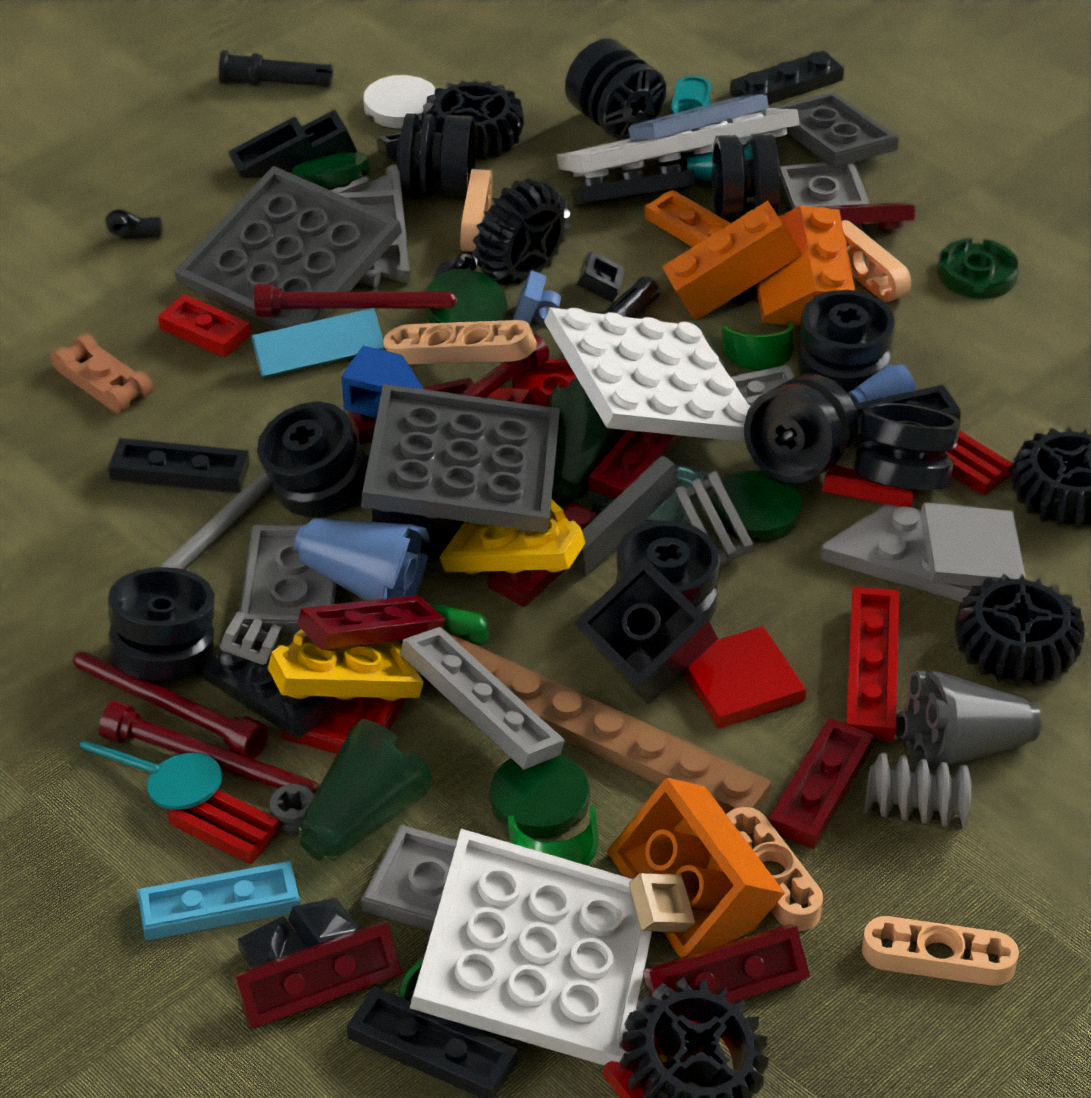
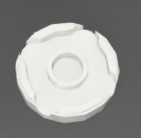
(395, 96)

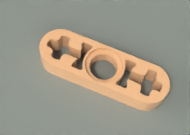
(477, 200)
(885, 274)
(771, 847)
(958, 938)

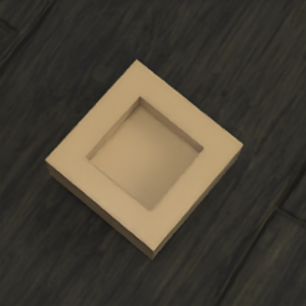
(661, 902)

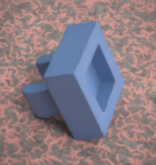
(533, 300)

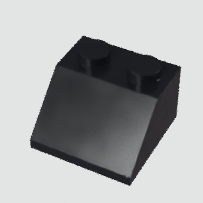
(647, 630)

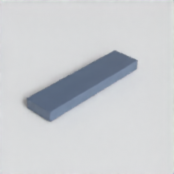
(698, 117)

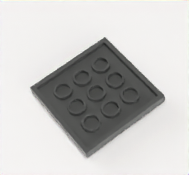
(290, 238)
(462, 458)

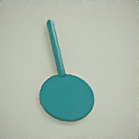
(174, 783)

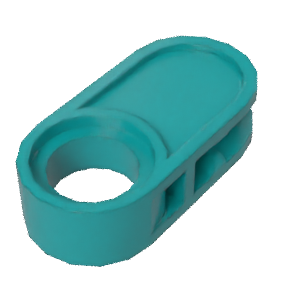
(690, 93)

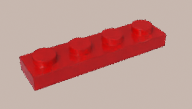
(873, 661)

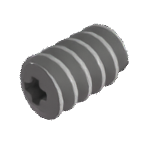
(919, 790)

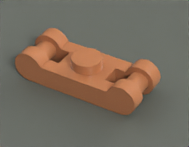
(101, 373)

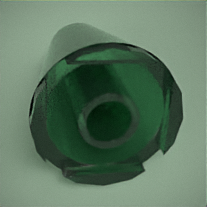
(580, 442)
(361, 791)

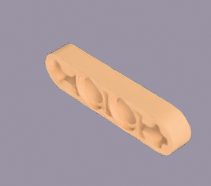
(498, 342)

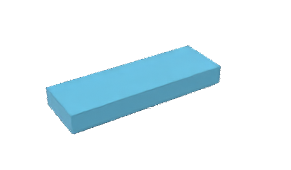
(316, 342)
(217, 900)

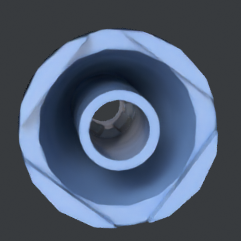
(365, 556)

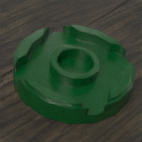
(333, 169)
(978, 268)
(476, 294)
(763, 504)
(541, 797)

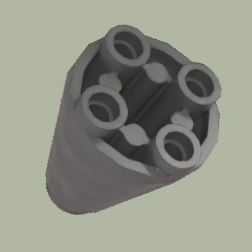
(962, 720)

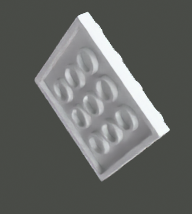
(650, 374)
(534, 949)

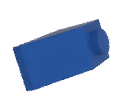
(366, 375)

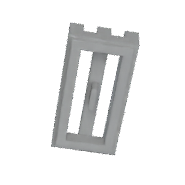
(700, 489)
(251, 634)

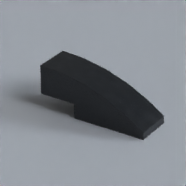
(291, 145)

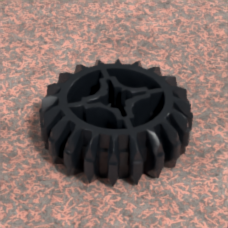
(495, 111)
(521, 231)
(1055, 476)
(1019, 629)
(668, 1018)

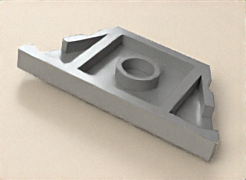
(385, 197)
(890, 548)

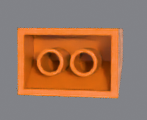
(731, 261)
(820, 269)
(691, 836)

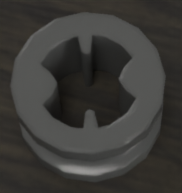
(291, 797)

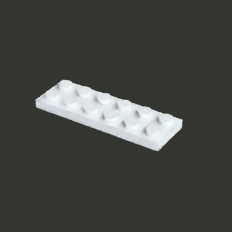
(631, 154)

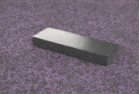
(626, 513)

